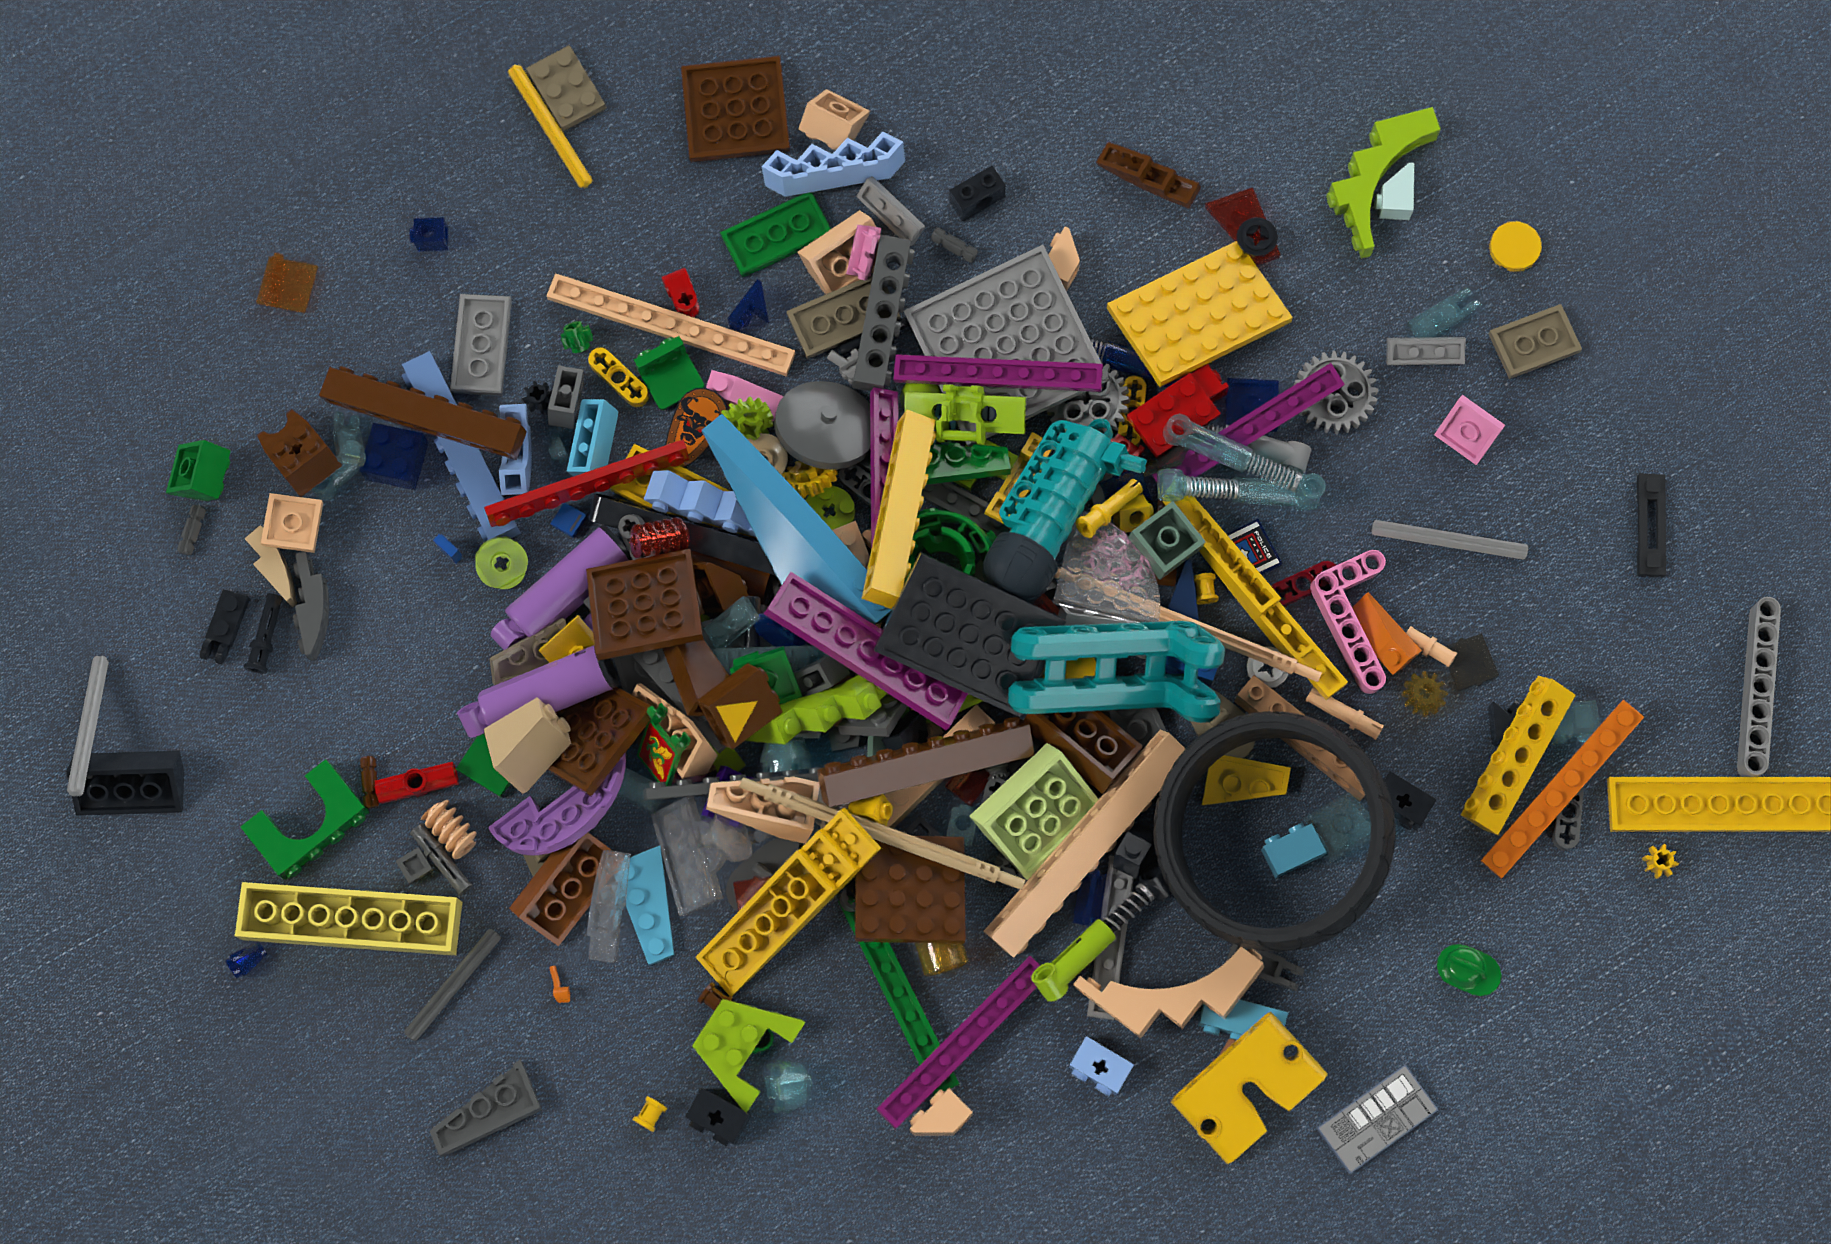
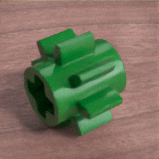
(576, 337)

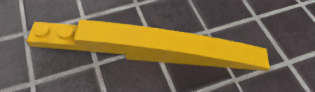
(1259, 598)

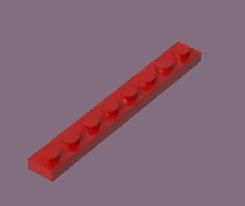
(586, 483)

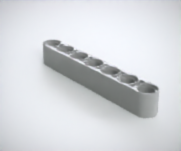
(1763, 676)

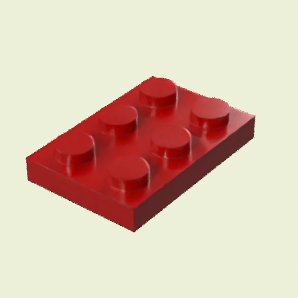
(1182, 398)

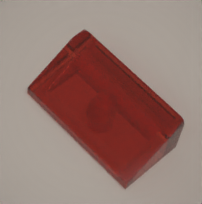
(968, 785)

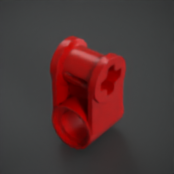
(681, 291)

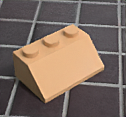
(830, 254)

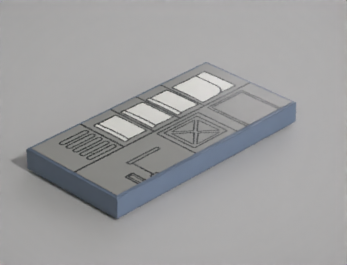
(1377, 1119)

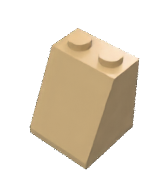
(527, 743)

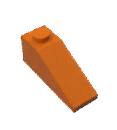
(1385, 636)

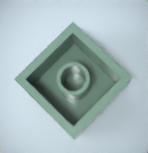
(1167, 539)

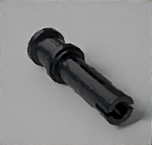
(264, 647)

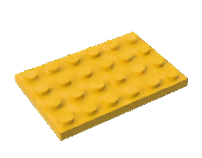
(1199, 313)

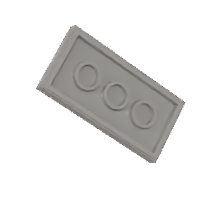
(481, 344)

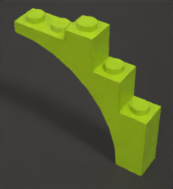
(1389, 142)
(820, 711)

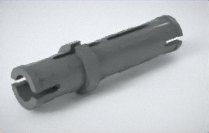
(422, 835)

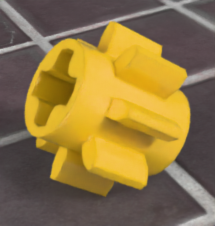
(1655, 855)

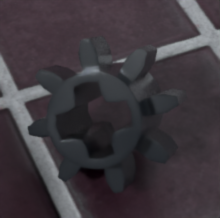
(531, 397)

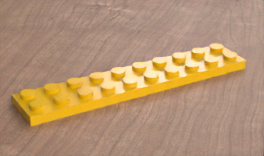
(1719, 804)

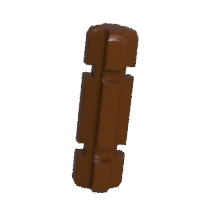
(368, 779)

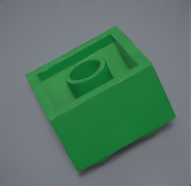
(199, 471)

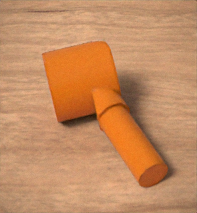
(561, 994)

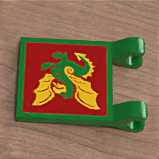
(659, 751)

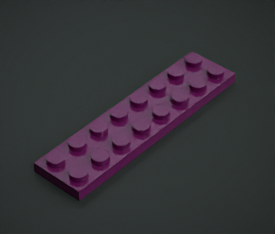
(852, 643)

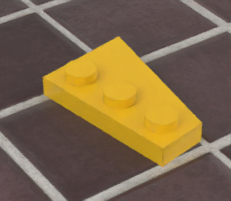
(1243, 779)

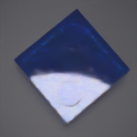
(394, 456)

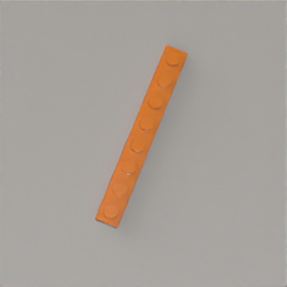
(1562, 789)

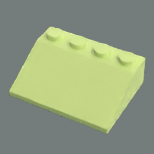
(1035, 810)

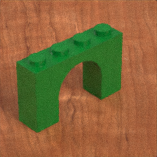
(342, 812)

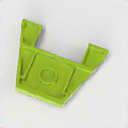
(731, 1038)

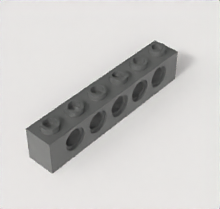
(889, 250)

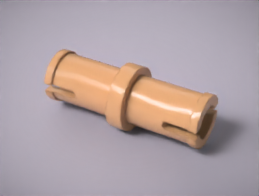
(1431, 647)

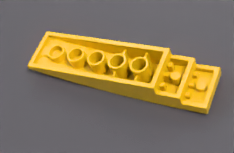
(788, 901)

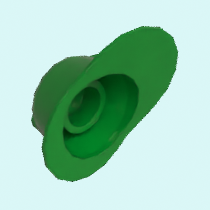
(1469, 970)

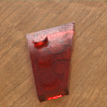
(1233, 211)

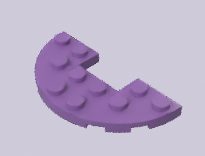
(562, 822)

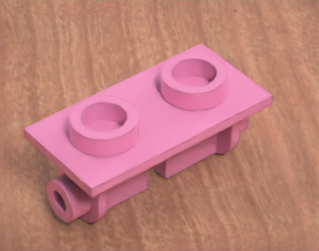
(863, 251)

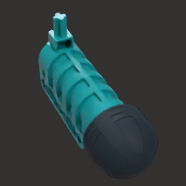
(1025, 557)

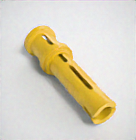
(1102, 513)

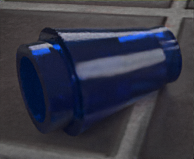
(245, 960)

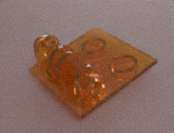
(287, 284)

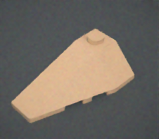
(699, 754)
(755, 811)

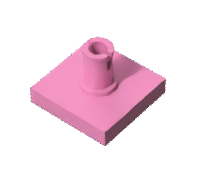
(1469, 429)

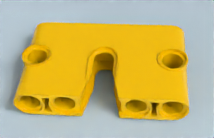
(1251, 1058)

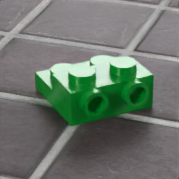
(778, 670)

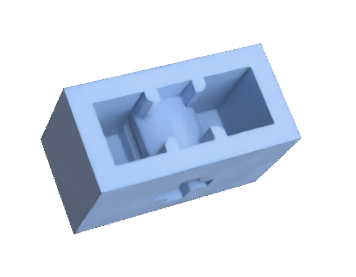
(1116, 1067)

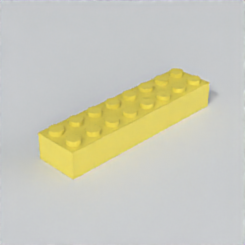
(348, 918)

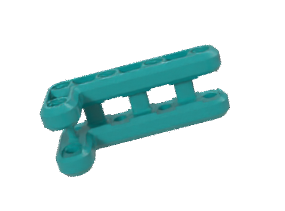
(1111, 692)

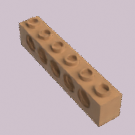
(1260, 698)

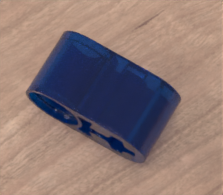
(776, 633)

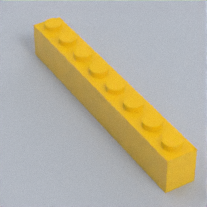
(899, 509)

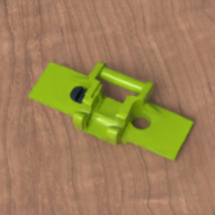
(969, 404)

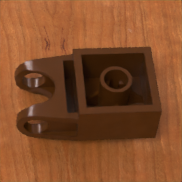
(299, 454)

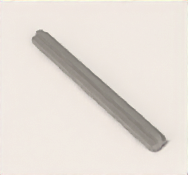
(1449, 539)
(87, 726)

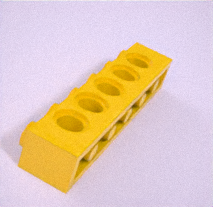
(1529, 750)

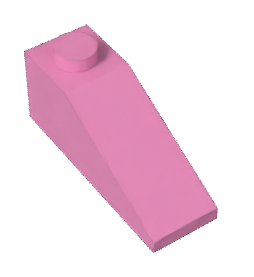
(733, 388)

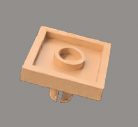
(292, 522)

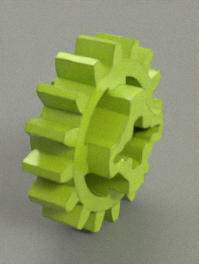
(750, 417)

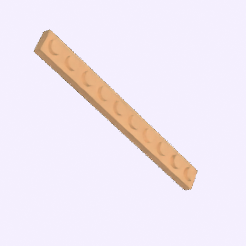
(671, 324)

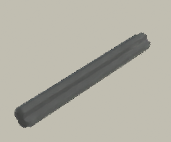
(452, 984)

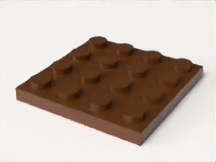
(735, 108)
(644, 604)
(599, 737)
(910, 897)

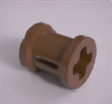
(712, 996)

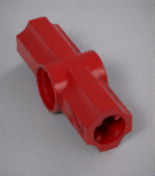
(433, 778)

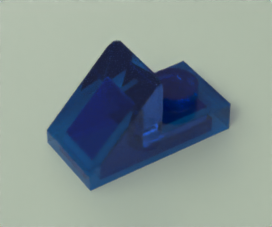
(751, 303)

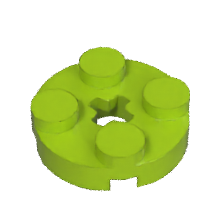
(840, 500)
(506, 548)

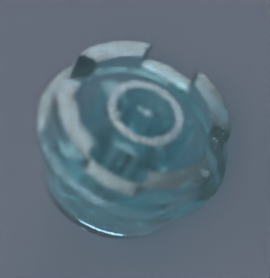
(784, 757)
(788, 1085)

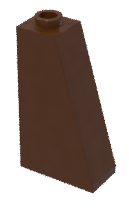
(694, 672)

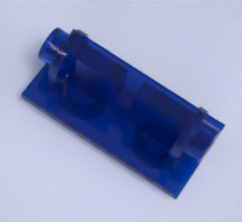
(1090, 898)

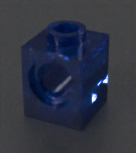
(437, 242)

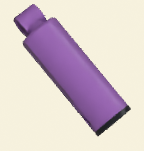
(560, 589)
(556, 683)

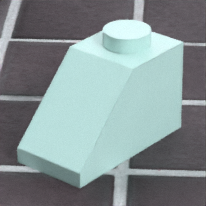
(1397, 195)

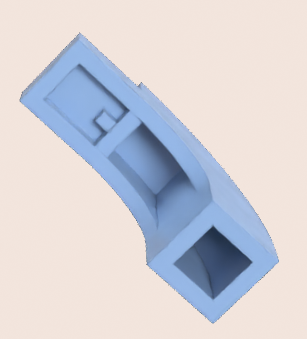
(516, 474)

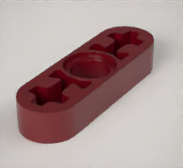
(1316, 569)

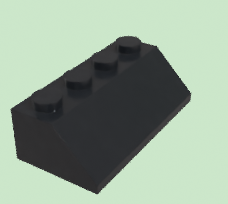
(132, 783)

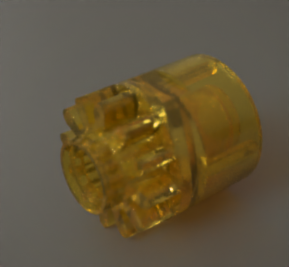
(941, 958)

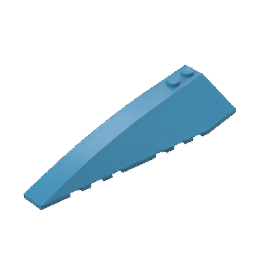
(787, 525)

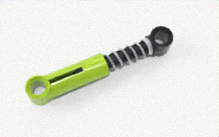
(1054, 977)

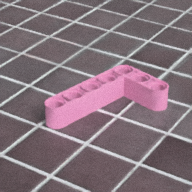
(1336, 595)

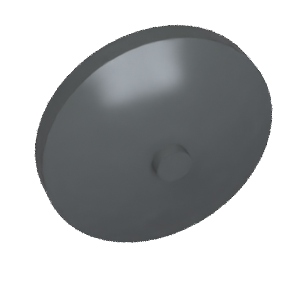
(824, 425)

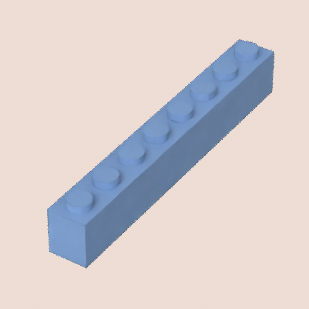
(464, 461)

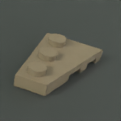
(523, 655)

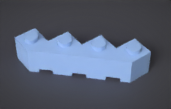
(822, 170)
(697, 502)

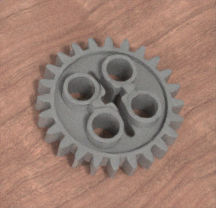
(1353, 377)
(1115, 392)

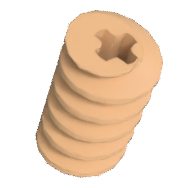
(449, 829)

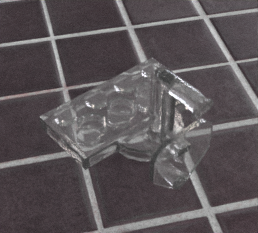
(690, 852)

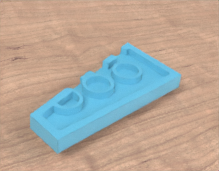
(649, 905)

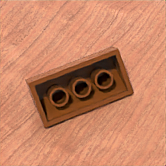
(561, 889)

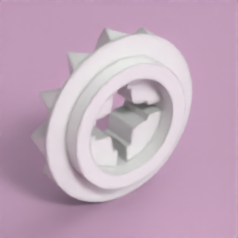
(1277, 678)

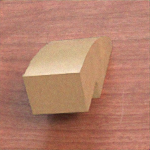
(273, 566)

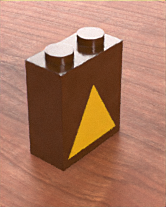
(740, 705)

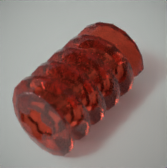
(658, 536)

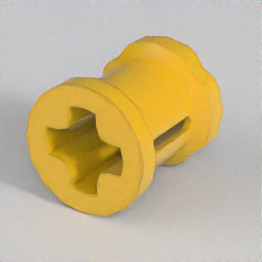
(1205, 588)
(650, 1114)

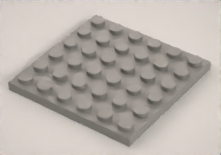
(1007, 315)

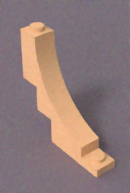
(1140, 1007)

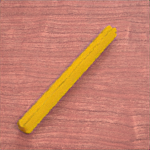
(550, 126)

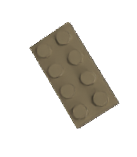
(833, 317)

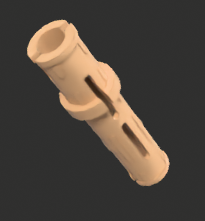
(1354, 718)

